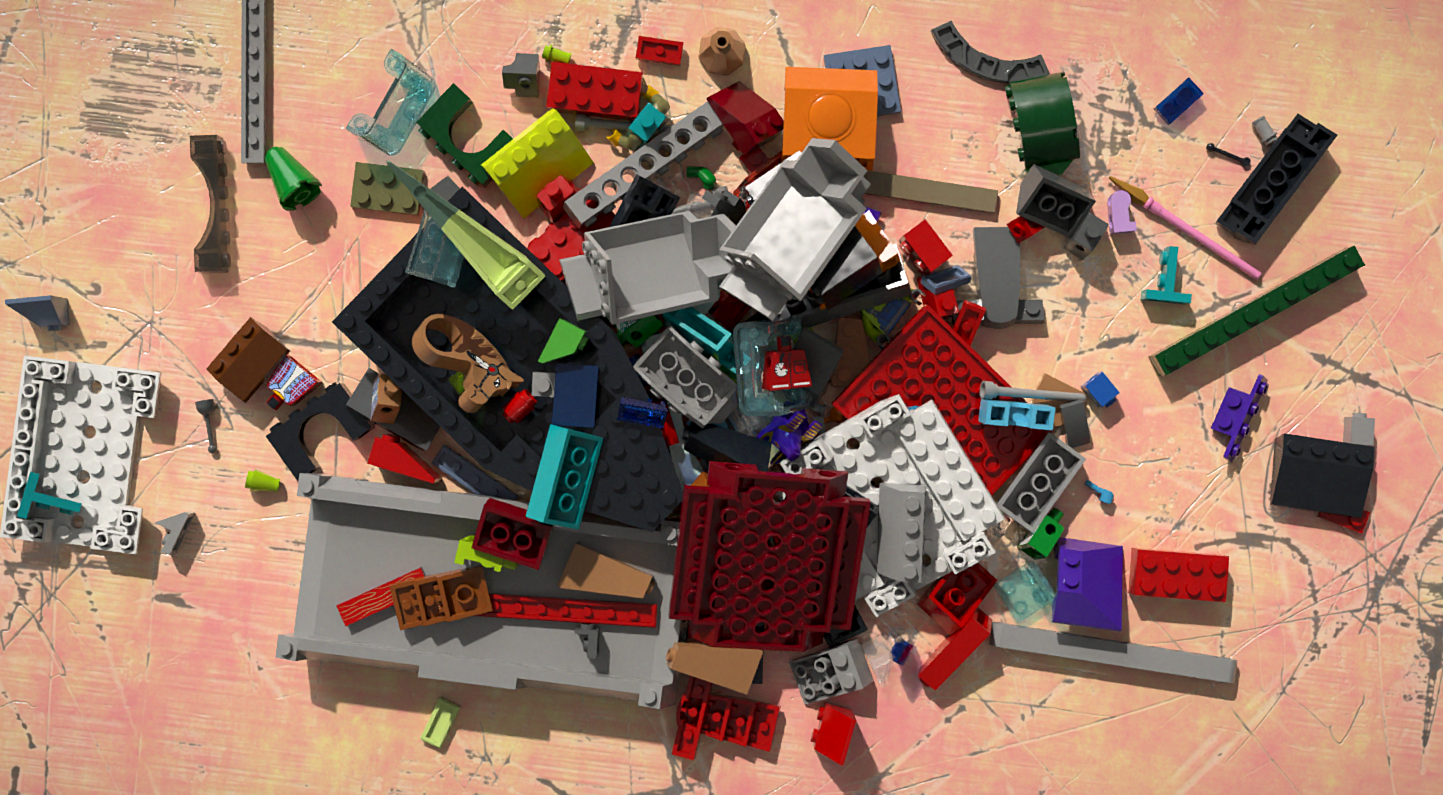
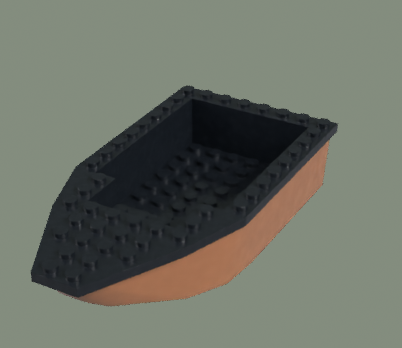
(634, 467)

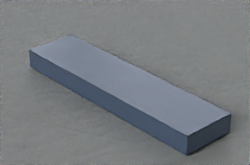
(470, 475)

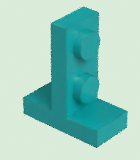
(1166, 281)
(42, 500)

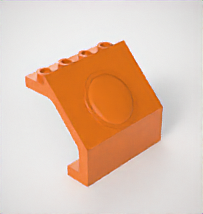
(831, 107)

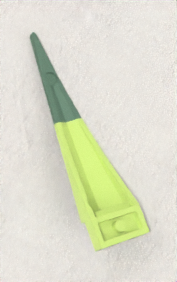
(498, 263)

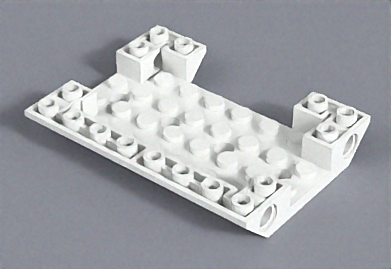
(52, 441)

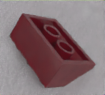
(511, 535)

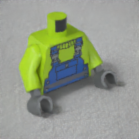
(882, 319)

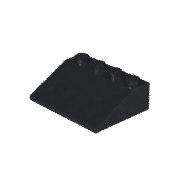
(1321, 475)

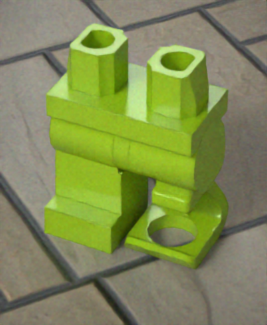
(465, 552)

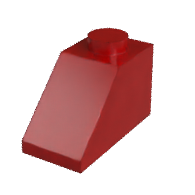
(942, 303)

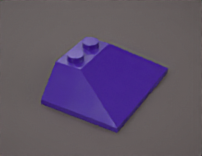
(1088, 584)

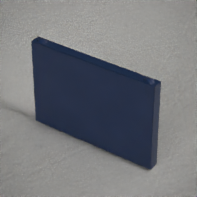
(575, 395)

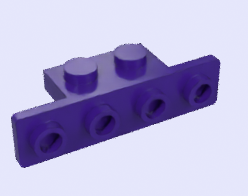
(1236, 414)

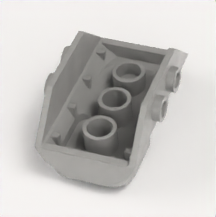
(688, 379)

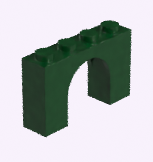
(438, 124)

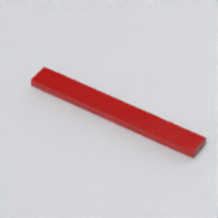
(572, 610)

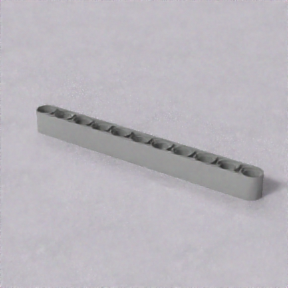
(1113, 652)

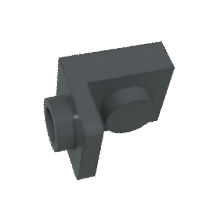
(591, 644)

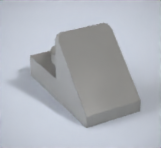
(178, 525)

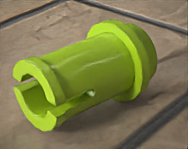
(555, 55)

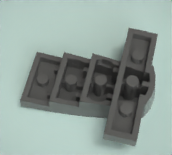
(998, 280)

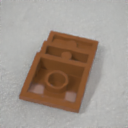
(441, 597)

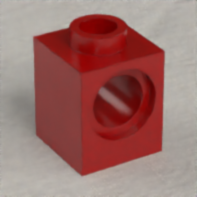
(1023, 228)

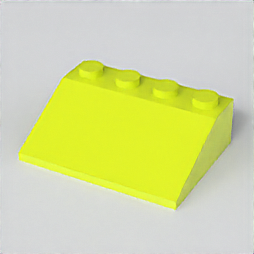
(535, 159)

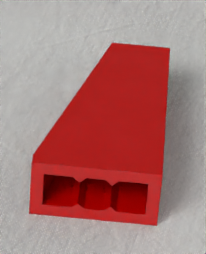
(955, 650)

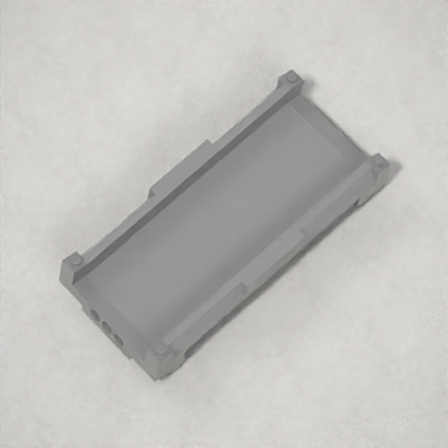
(380, 531)

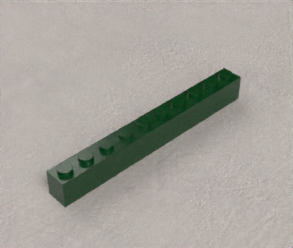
(1256, 310)

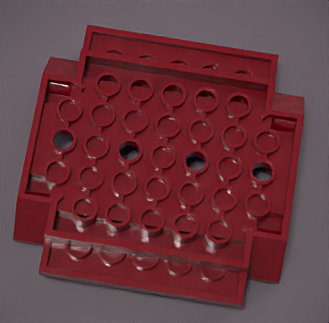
(727, 557)

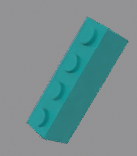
(564, 477)

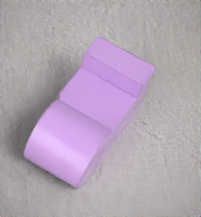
(1119, 213)

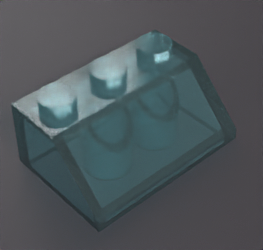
(434, 254)

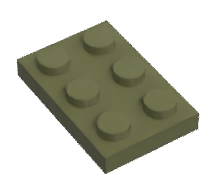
(381, 190)

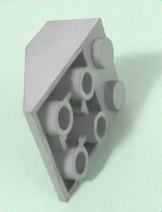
(831, 671)

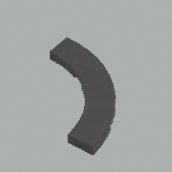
(981, 64)

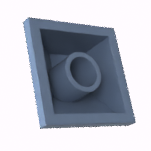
(43, 310)

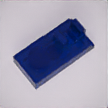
(642, 412)

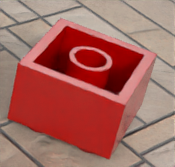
(924, 248)

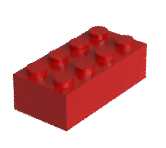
(595, 91)
(1178, 574)

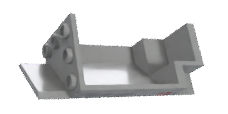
(794, 227)
(648, 267)

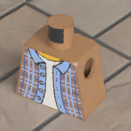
(388, 395)

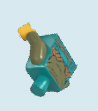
(646, 124)

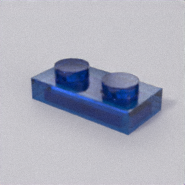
(1178, 101)

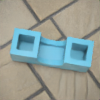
(1016, 413)

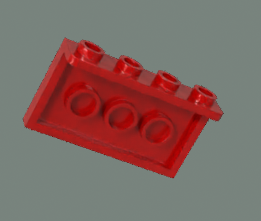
(565, 240)

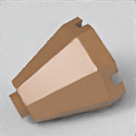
(721, 51)

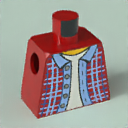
(290, 383)

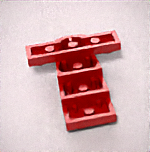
(722, 718)

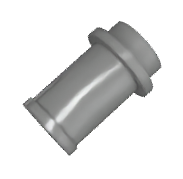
(1264, 130)

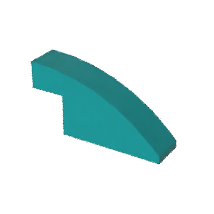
(707, 334)

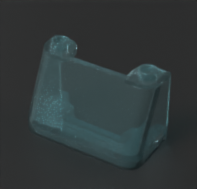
(399, 108)
(750, 344)

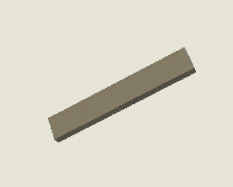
(931, 192)

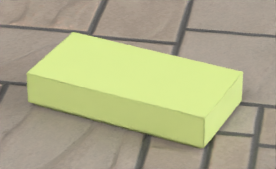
(440, 722)

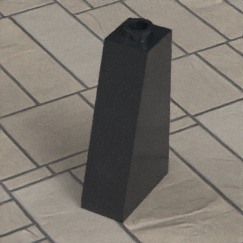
(726, 445)

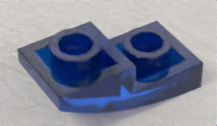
(901, 651)

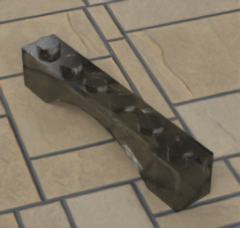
(211, 251)

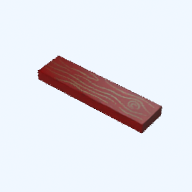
(372, 600)

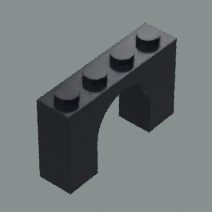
(289, 436)

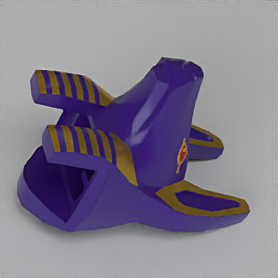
(788, 434)

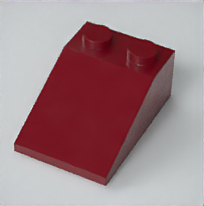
(746, 116)

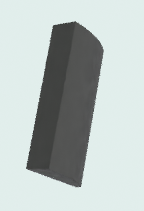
(411, 421)

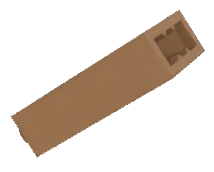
(601, 573)
(722, 666)

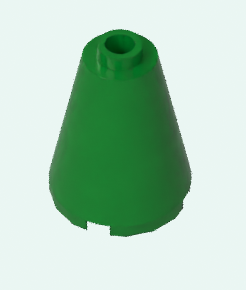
(291, 179)

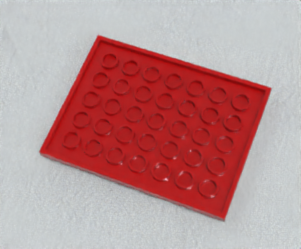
(938, 365)

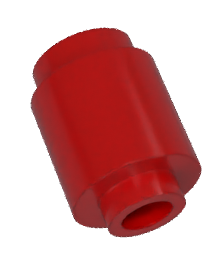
(519, 406)

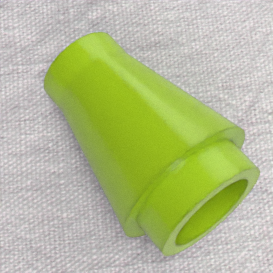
(260, 481)

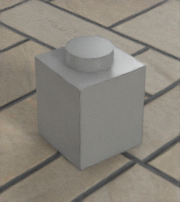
(1359, 429)

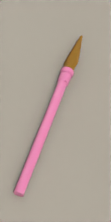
(1139, 197)

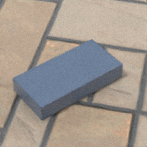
(946, 279)

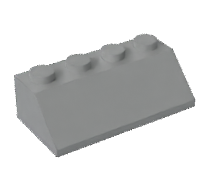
(1040, 482)
(901, 531)

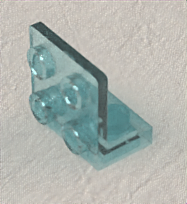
(1025, 591)

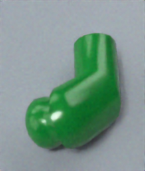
(704, 174)

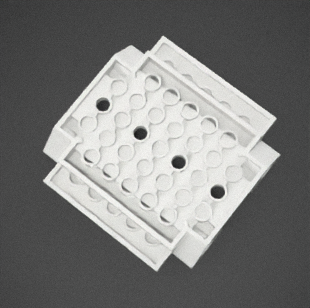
(911, 450)

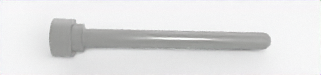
(584, 123)
(990, 390)

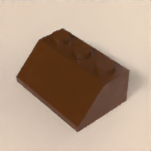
(248, 359)

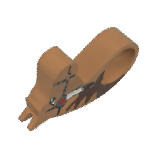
(472, 355)

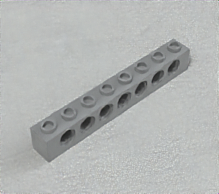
(703, 115)

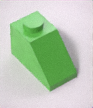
(564, 341)

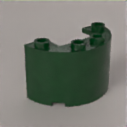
(1044, 119)

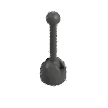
(205, 408)

